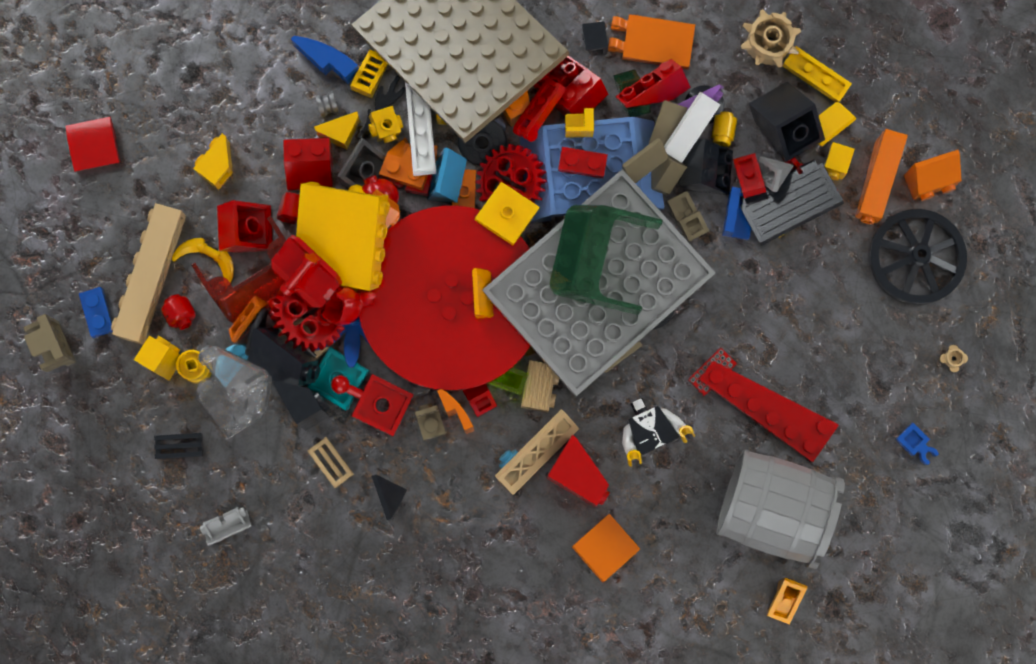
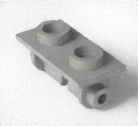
(217, 530)

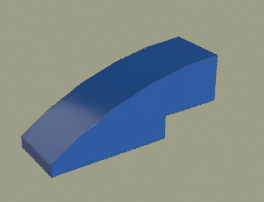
(326, 58)

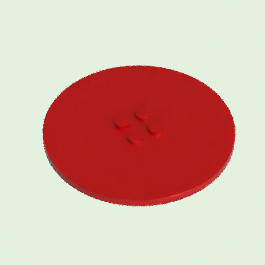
(425, 304)

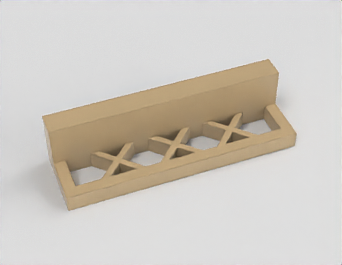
(537, 452)

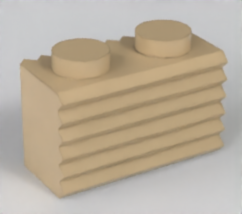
(539, 387)

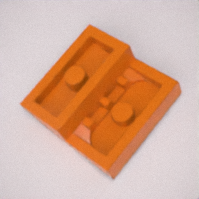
(453, 407)
(606, 548)

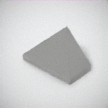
(773, 172)

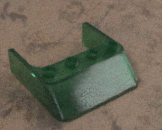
(584, 250)

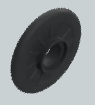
(476, 154)
(259, 322)

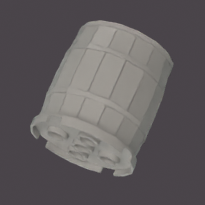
(780, 508)

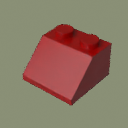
(308, 162)
(244, 227)

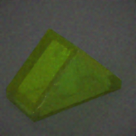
(511, 381)

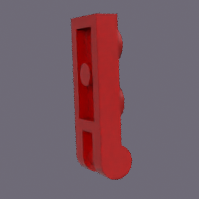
(538, 110)

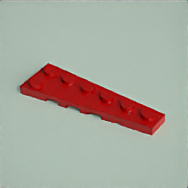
(786, 420)

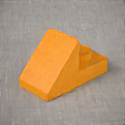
(786, 600)

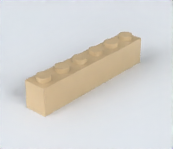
(149, 274)

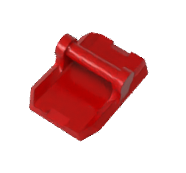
(304, 273)

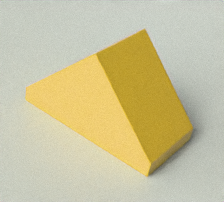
(339, 130)

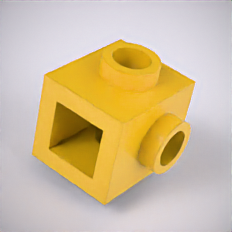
(388, 117)

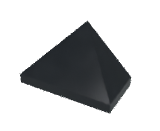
(389, 495)

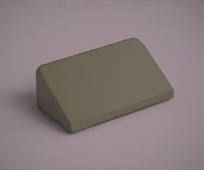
(667, 121)
(645, 160)

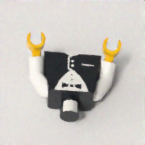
(651, 430)

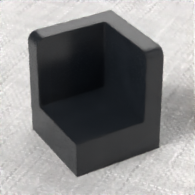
(595, 36)

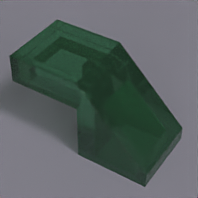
(625, 80)

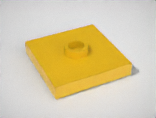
(507, 213)

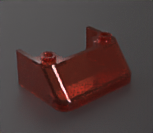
(262, 284)

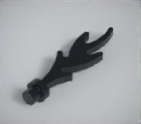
(381, 101)

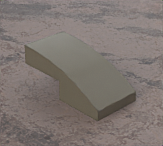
(687, 216)

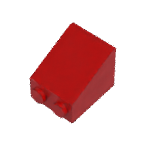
(579, 474)

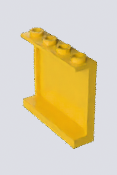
(345, 231)

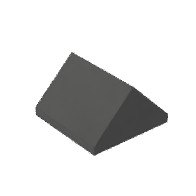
(361, 164)

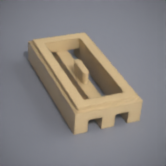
(342, 479)

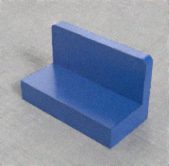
(735, 222)

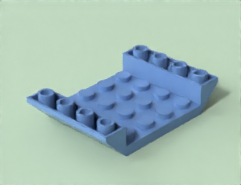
(616, 137)

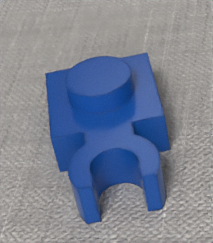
(914, 442)

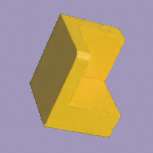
(580, 124)

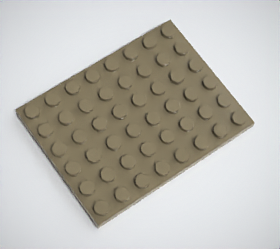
(462, 54)

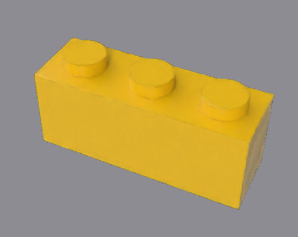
(158, 356)

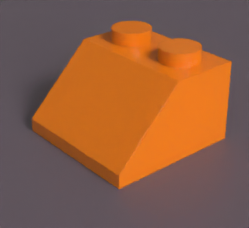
(934, 175)

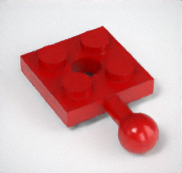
(375, 389)

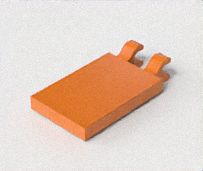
(653, 40)

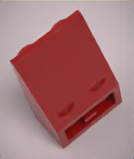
(582, 87)

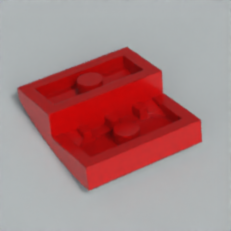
(92, 143)

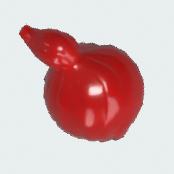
(346, 305)

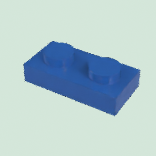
(96, 312)

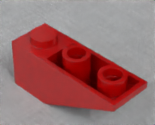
(661, 84)

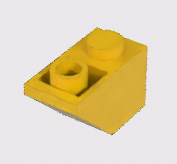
(216, 163)

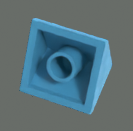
(448, 177)

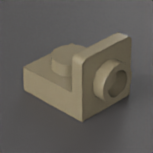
(430, 421)

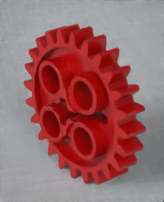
(520, 162)
(322, 331)

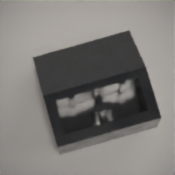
(707, 168)

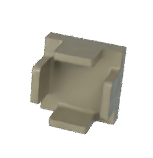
(47, 339)

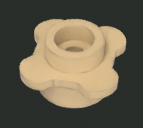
(958, 354)

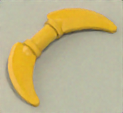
(198, 245)

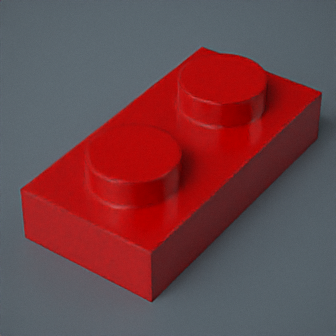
(582, 162)
(749, 175)

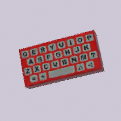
(720, 357)

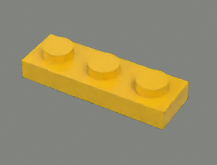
(817, 75)

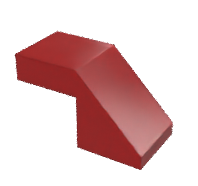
(480, 399)

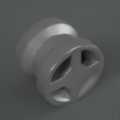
(327, 104)

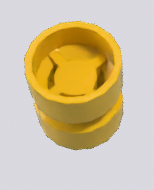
(190, 367)

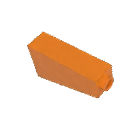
(880, 176)

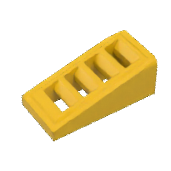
(361, 88)

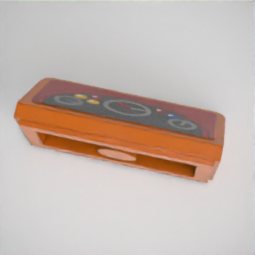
(246, 319)

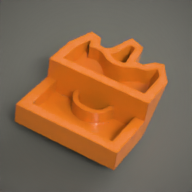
(398, 166)

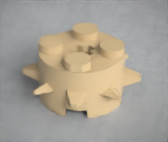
(769, 51)

